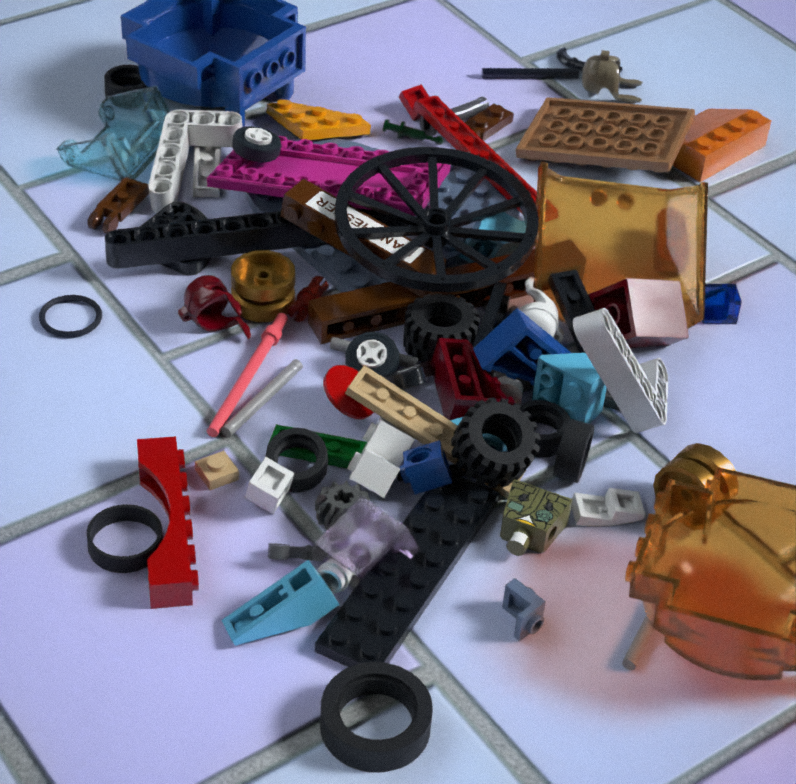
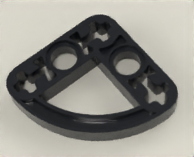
(175, 213)

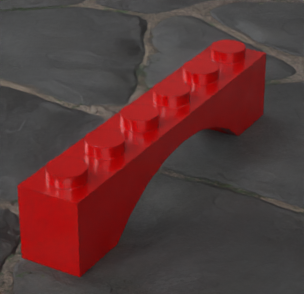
(169, 566)

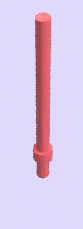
(269, 338)

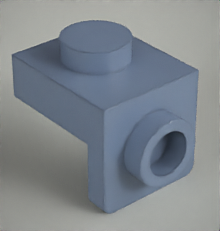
(525, 607)

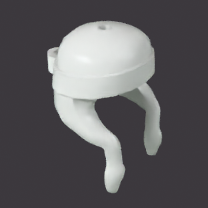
(542, 311)

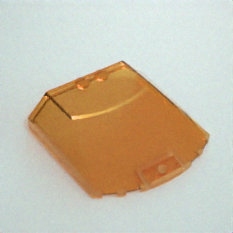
(620, 234)

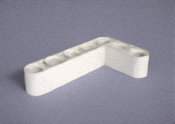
(180, 132)
(635, 387)

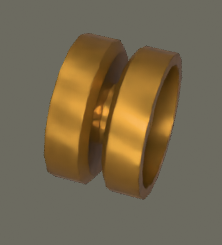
(263, 284)
(692, 466)

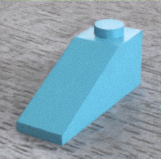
(284, 606)

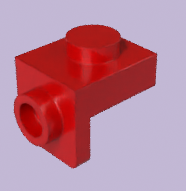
(408, 99)

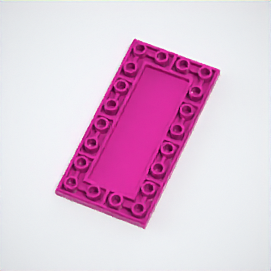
(326, 168)

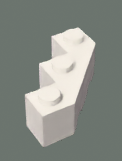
(381, 457)

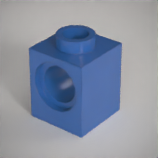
(426, 467)

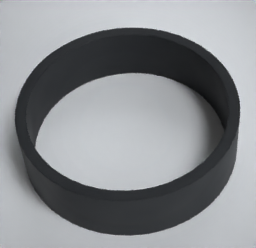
(115, 514)

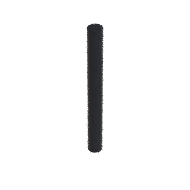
(530, 73)

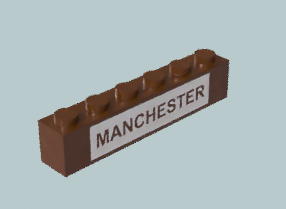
(315, 210)

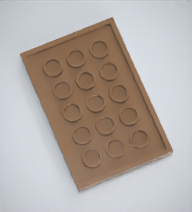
(606, 134)

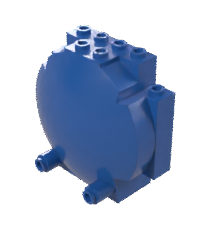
(217, 50)

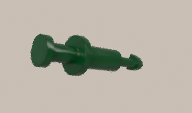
(410, 132)

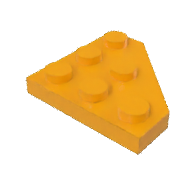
(316, 122)

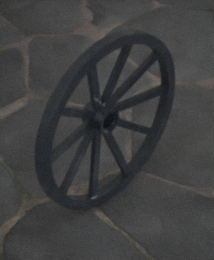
(434, 225)

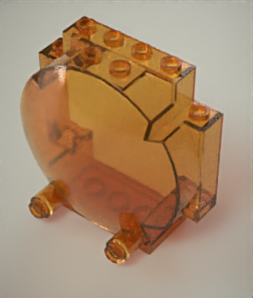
(722, 573)

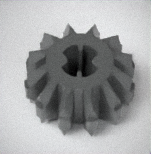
(336, 499)

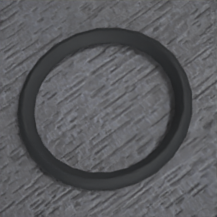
(44, 324)

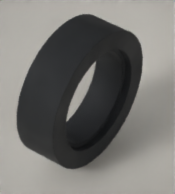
(373, 754)

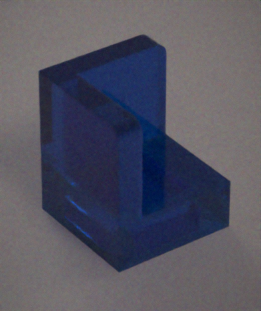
(721, 304)

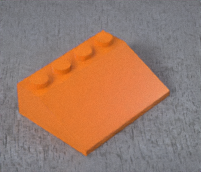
(720, 140)

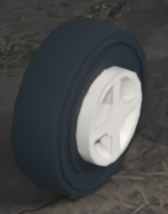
(256, 144)
(373, 347)

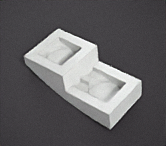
(613, 509)

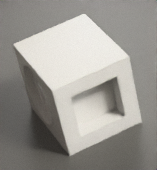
(269, 485)

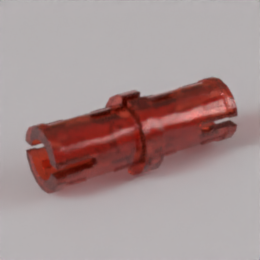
(307, 293)

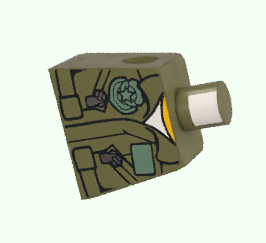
(533, 518)

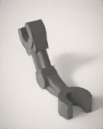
(308, 552)

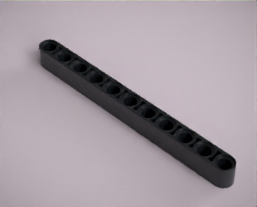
(210, 238)

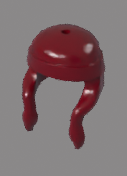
(206, 300)

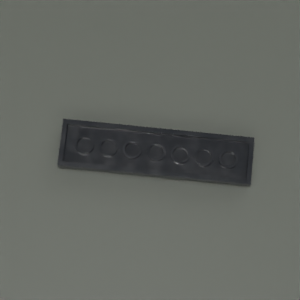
(399, 588)

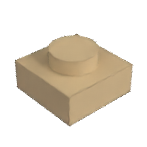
(216, 470)

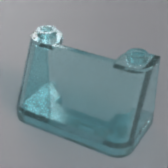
(127, 141)

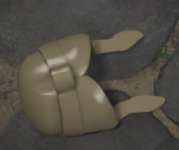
(604, 73)

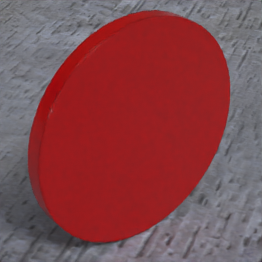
(335, 385)

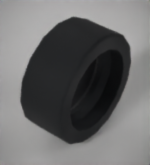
(121, 76)
(549, 414)
(303, 439)
(573, 450)

